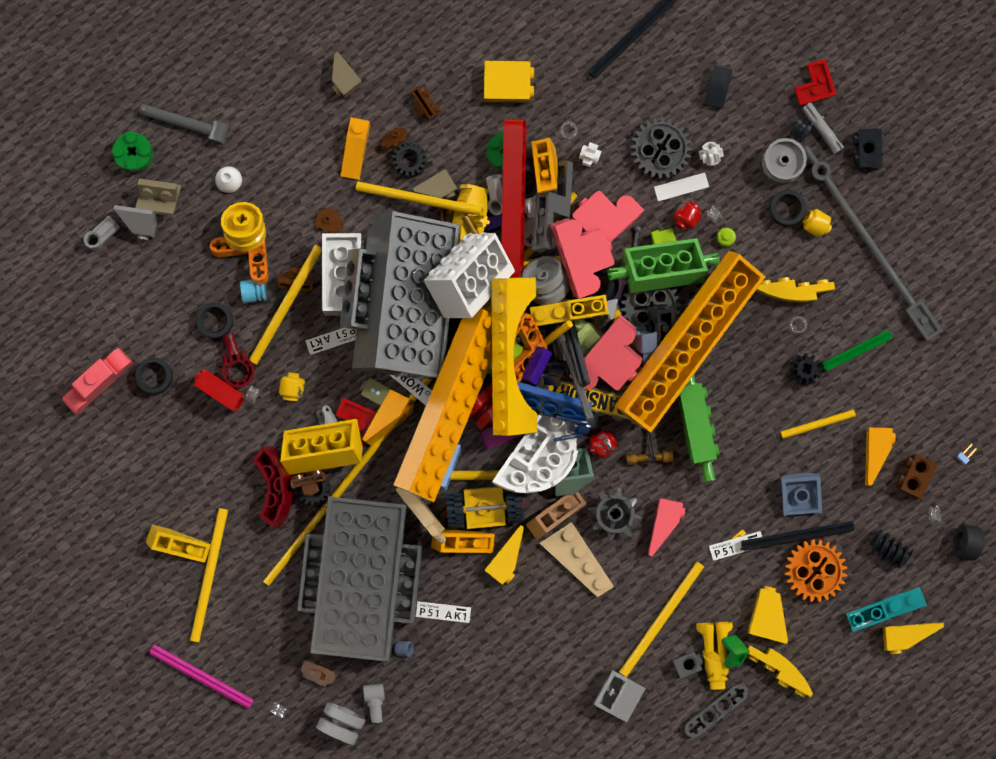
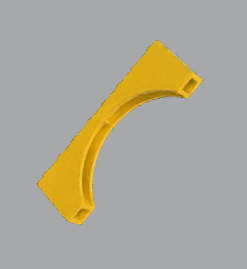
(509, 302)

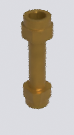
(665, 456)

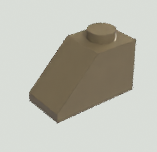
(343, 77)
(438, 186)

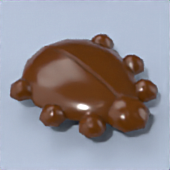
(394, 137)
(329, 221)

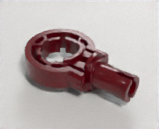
(232, 349)

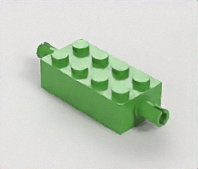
(663, 265)
(697, 427)

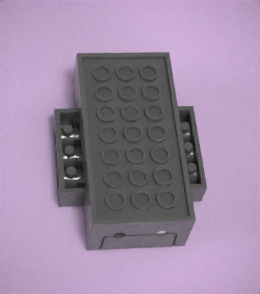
(388, 300)
(359, 579)

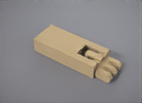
(423, 514)

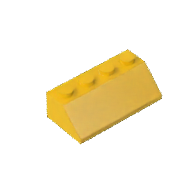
(321, 447)

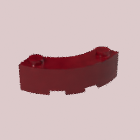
(279, 489)

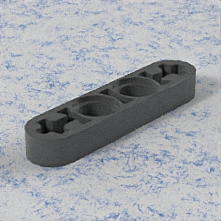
(713, 707)

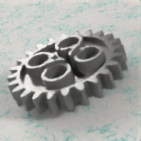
(675, 157)
(649, 296)

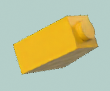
(768, 616)

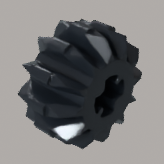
(799, 366)

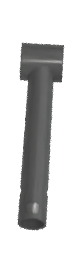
(216, 132)

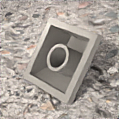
(139, 221)

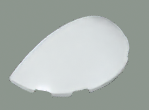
(539, 460)

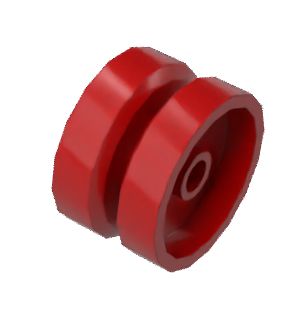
(483, 406)

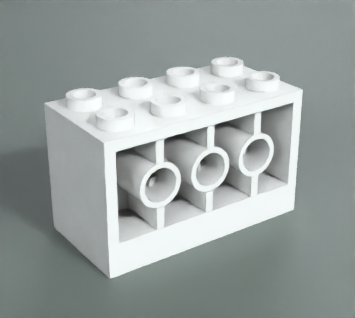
(334, 264)
(464, 276)

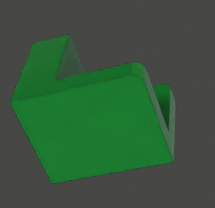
(736, 650)

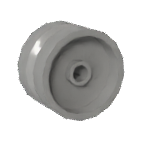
(791, 152)
(550, 279)
(342, 720)

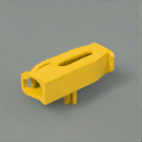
(476, 196)

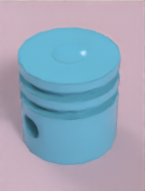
(252, 292)

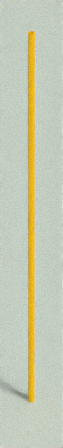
(349, 478)

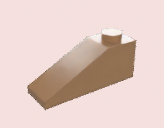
(555, 514)

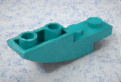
(886, 609)

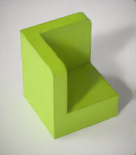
(662, 236)

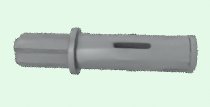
(821, 126)

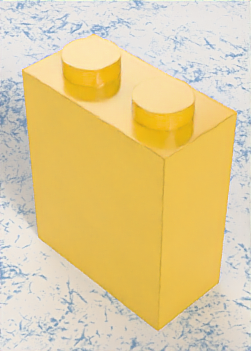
(508, 81)

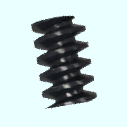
(891, 549)

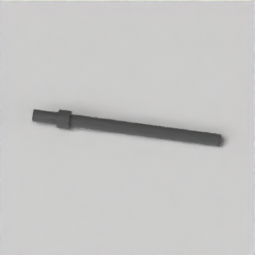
(563, 343)

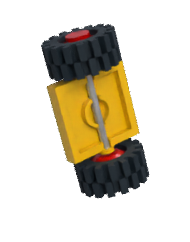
(484, 508)

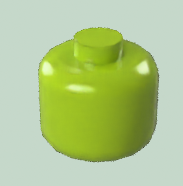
(726, 237)

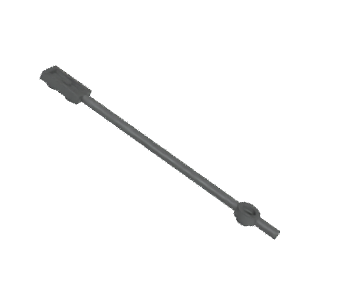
(917, 311)

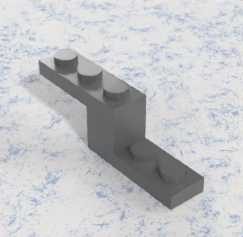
(551, 207)

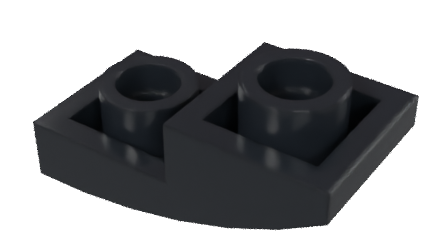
(718, 86)

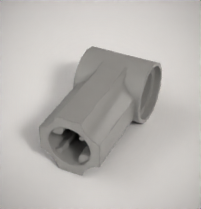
(495, 190)
(103, 232)

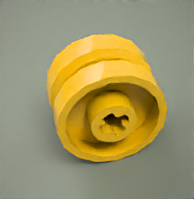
(243, 226)

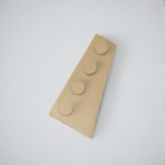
(575, 555)

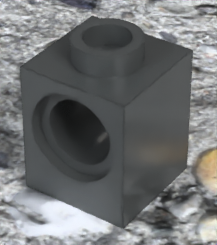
(678, 664)

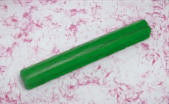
(857, 350)

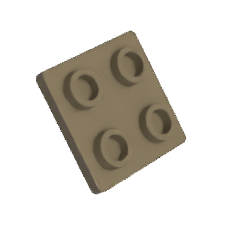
(158, 196)

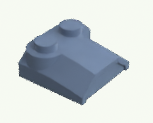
(801, 493)

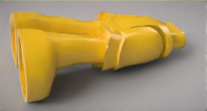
(714, 661)

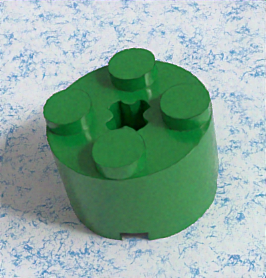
(137, 143)

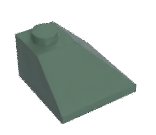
(579, 475)

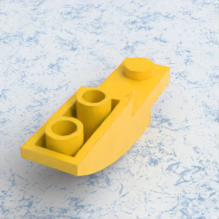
(787, 291)
(571, 310)
(787, 672)

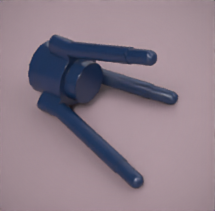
(578, 426)

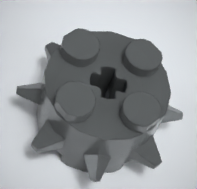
(608, 504)

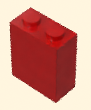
(219, 390)

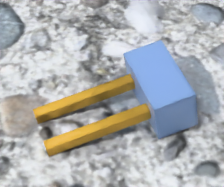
(962, 458)

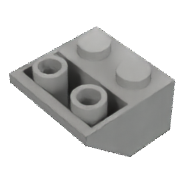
(619, 695)

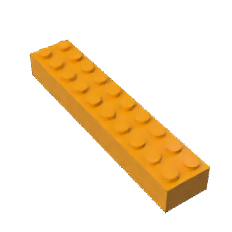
(690, 341)
(448, 408)

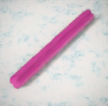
(201, 676)

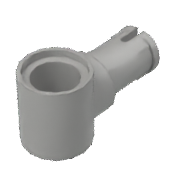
(374, 698)

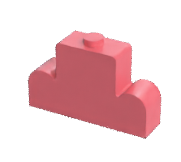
(602, 214)
(582, 255)
(612, 356)
(96, 380)

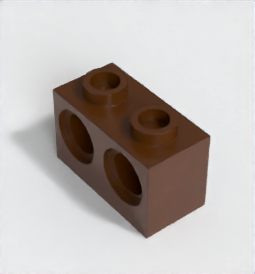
(921, 479)

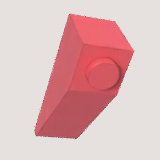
(666, 519)

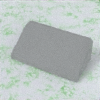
(604, 320)

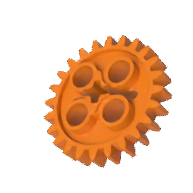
(802, 558)

